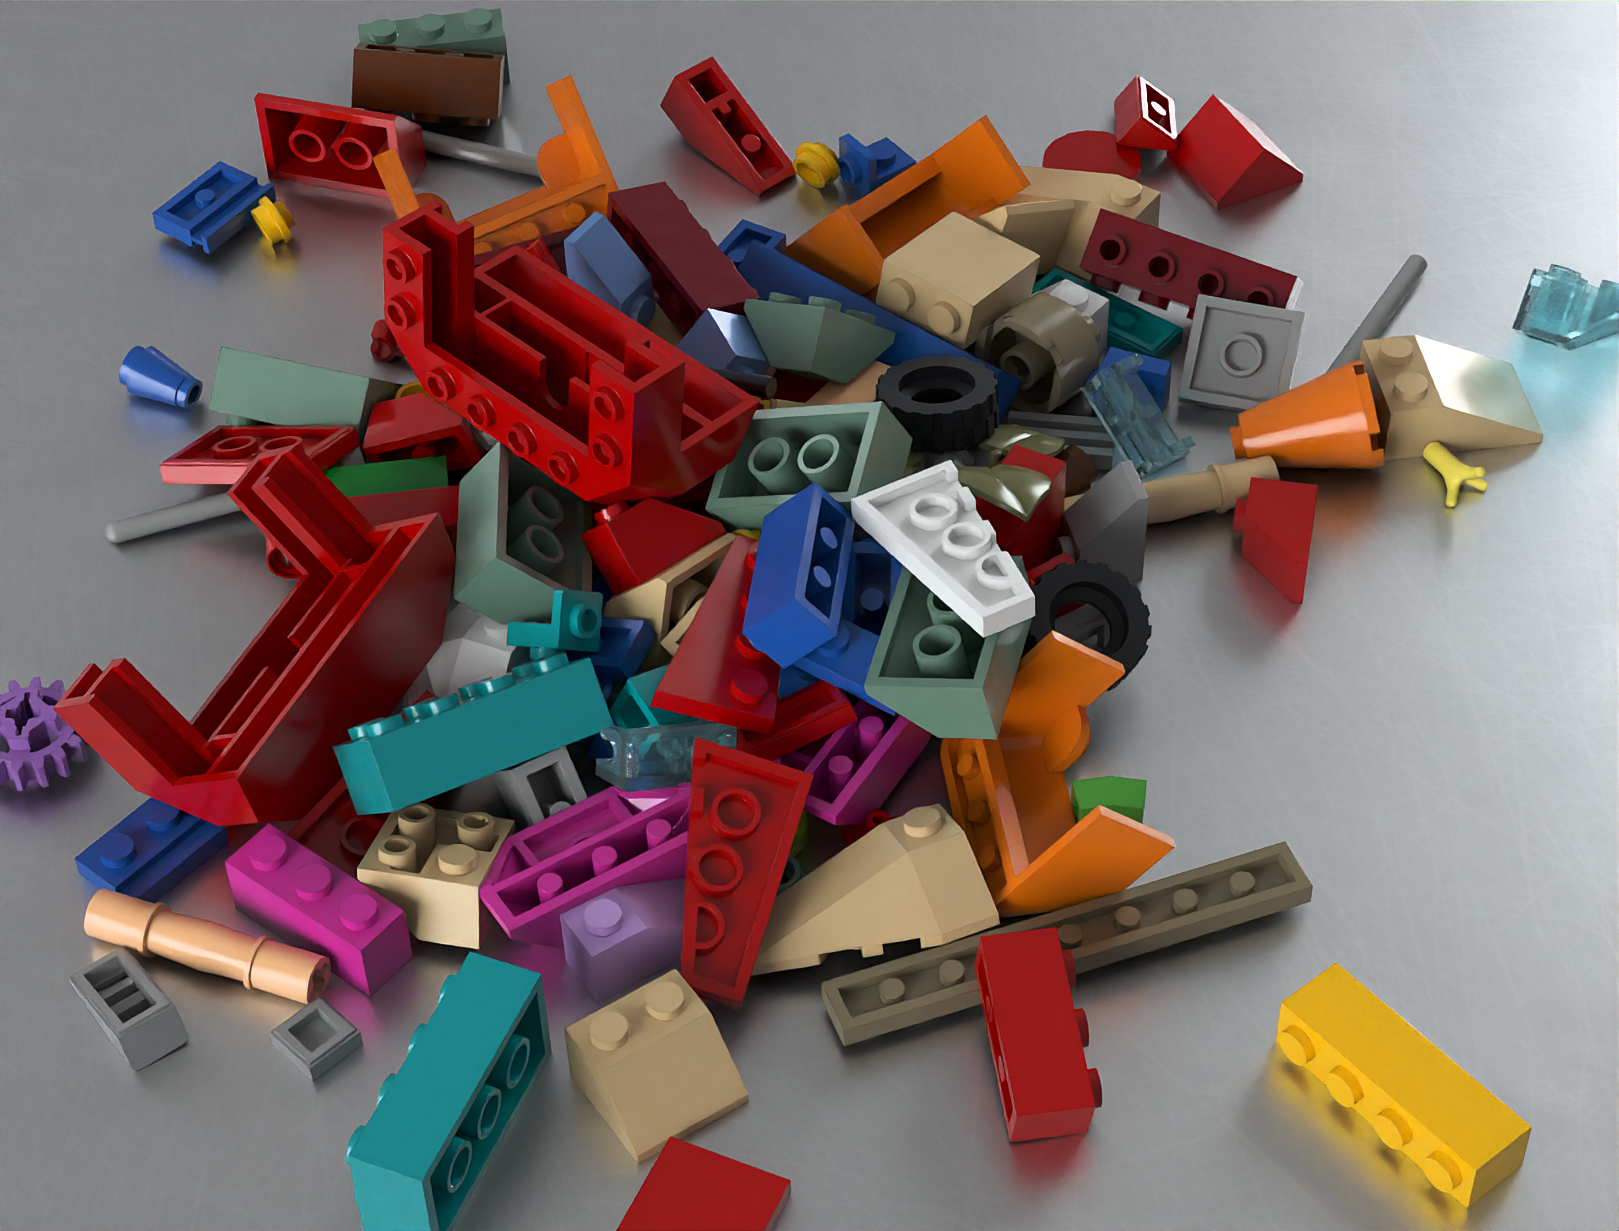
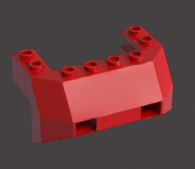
(554, 367)
(321, 664)

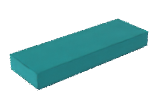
(1128, 325)

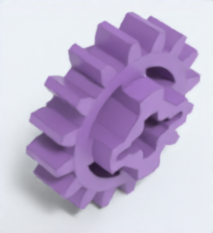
(34, 736)

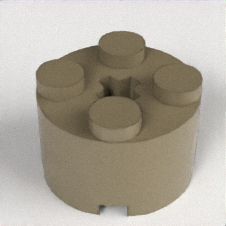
(1045, 347)

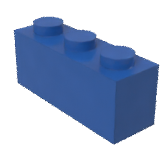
(799, 576)

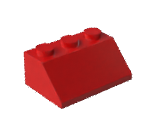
(335, 144)

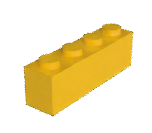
(1402, 1085)

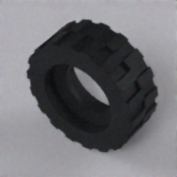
(942, 402)
(1106, 592)

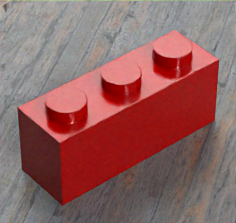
(1036, 1034)

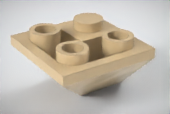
(434, 868)

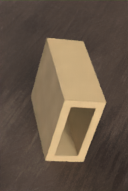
(956, 279)

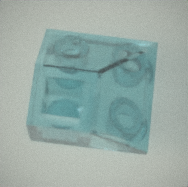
(1566, 310)

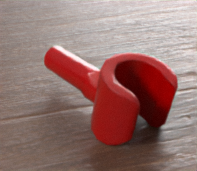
(384, 344)

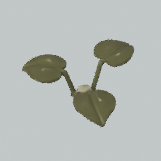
(1005, 485)

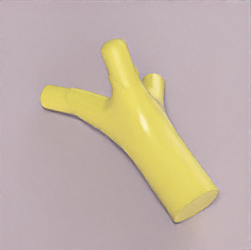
(1453, 471)

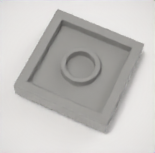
(1239, 354)

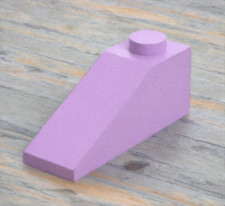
(624, 935)

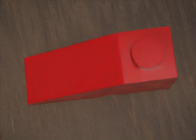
(725, 127)

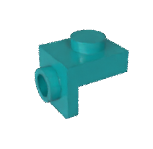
(573, 626)

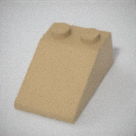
(1446, 396)

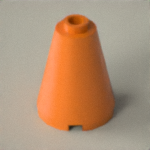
(1315, 424)

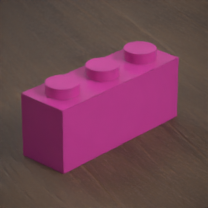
(319, 909)

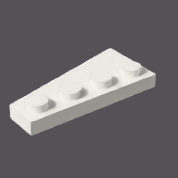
(946, 544)

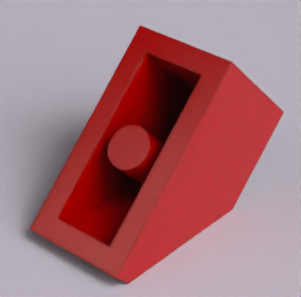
(419, 429)
(1278, 532)
(644, 540)

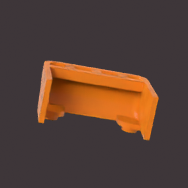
(572, 174)
(962, 176)
(1016, 798)

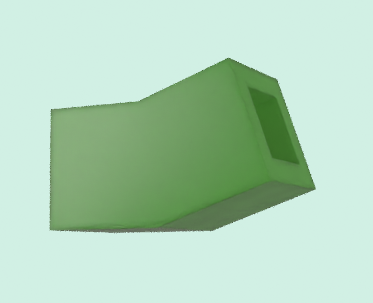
(1115, 793)

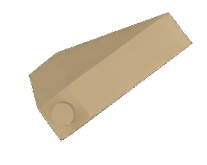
(1090, 194)
(887, 887)

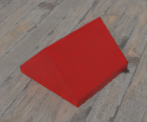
(1230, 156)

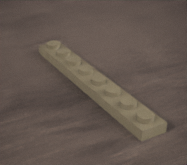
(1094, 931)

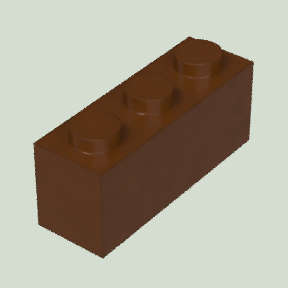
(428, 82)

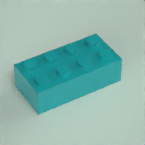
(468, 738)
(451, 1098)

